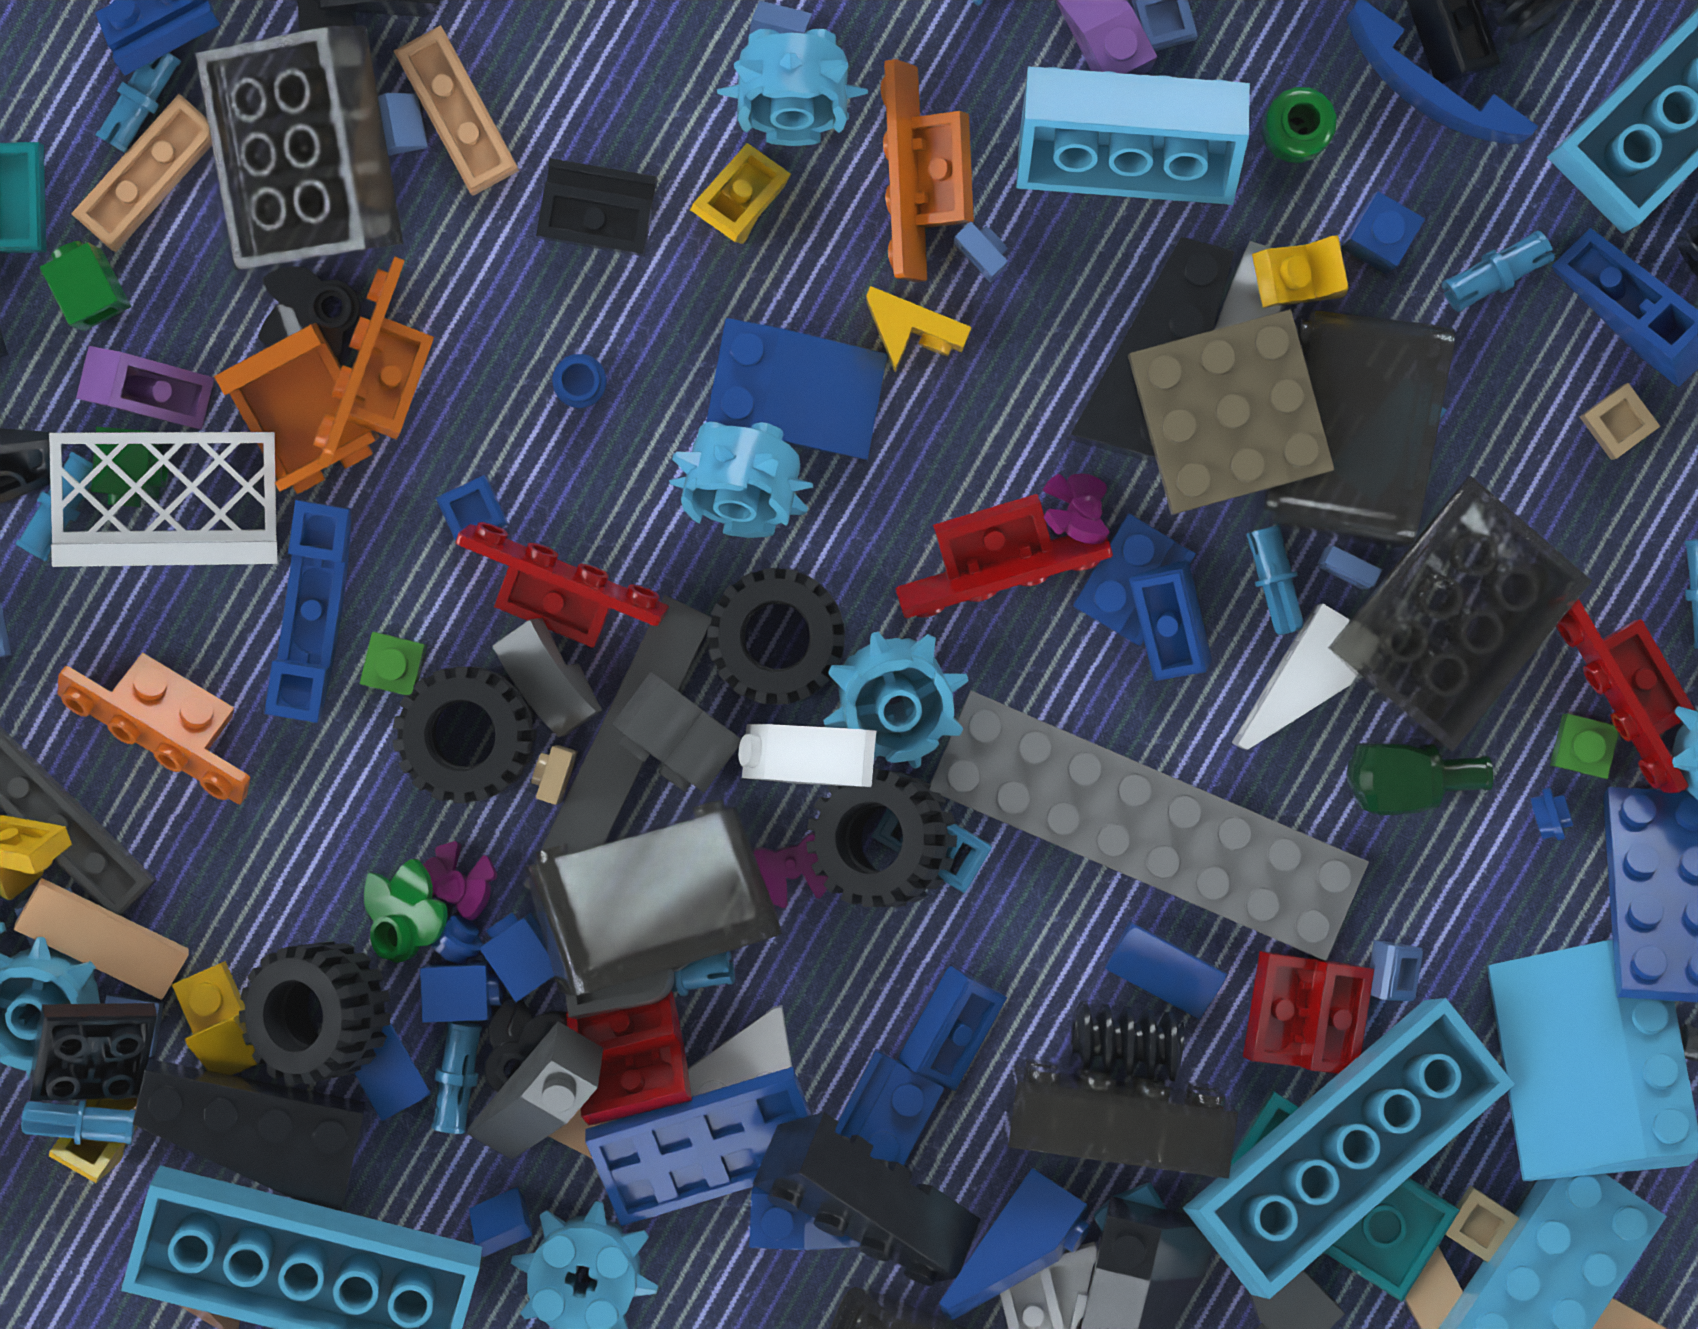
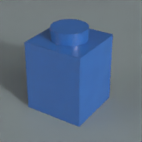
(1382, 233)
(518, 954)
(459, 991)

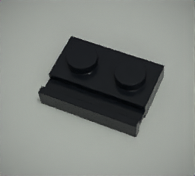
(597, 207)

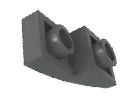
(550, 687)

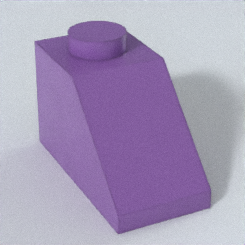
(1109, 35)
(145, 387)

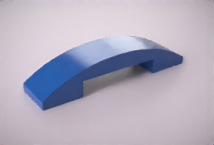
(1492, 122)
(311, 611)

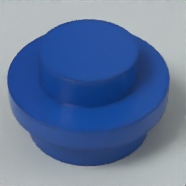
(579, 381)
(1552, 814)
(458, 940)

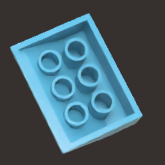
(1591, 1071)

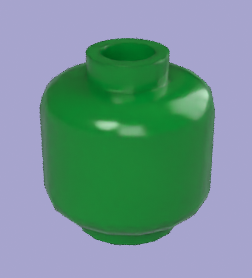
(1315, 117)

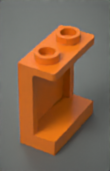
(288, 393)

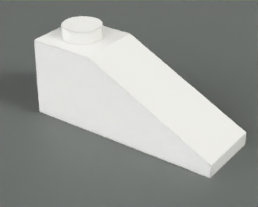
(1302, 679)
(808, 755)

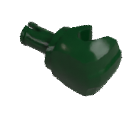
(1411, 779)

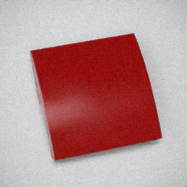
(1307, 1012)
(640, 1062)

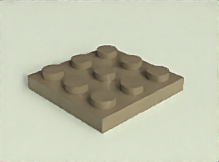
(1231, 412)

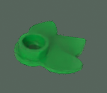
(403, 912)

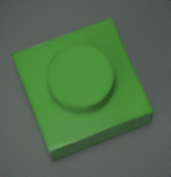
(393, 663)
(1584, 746)

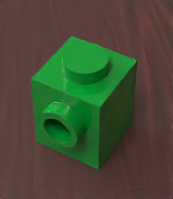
(84, 285)
(135, 462)

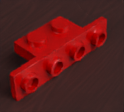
(993, 553)
(566, 596)
(1638, 687)

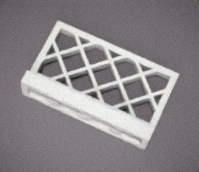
(162, 546)

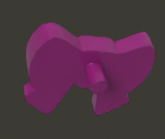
(1084, 511)
(789, 863)
(467, 893)

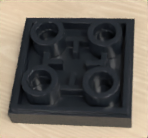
(91, 1051)

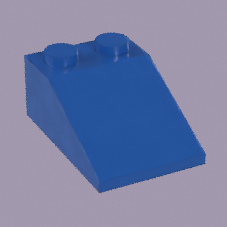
(804, 384)

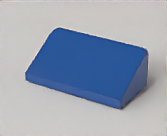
(1171, 621)
(1165, 970)
(952, 1028)
(391, 1078)

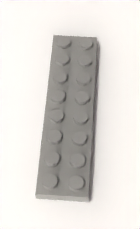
(1148, 825)

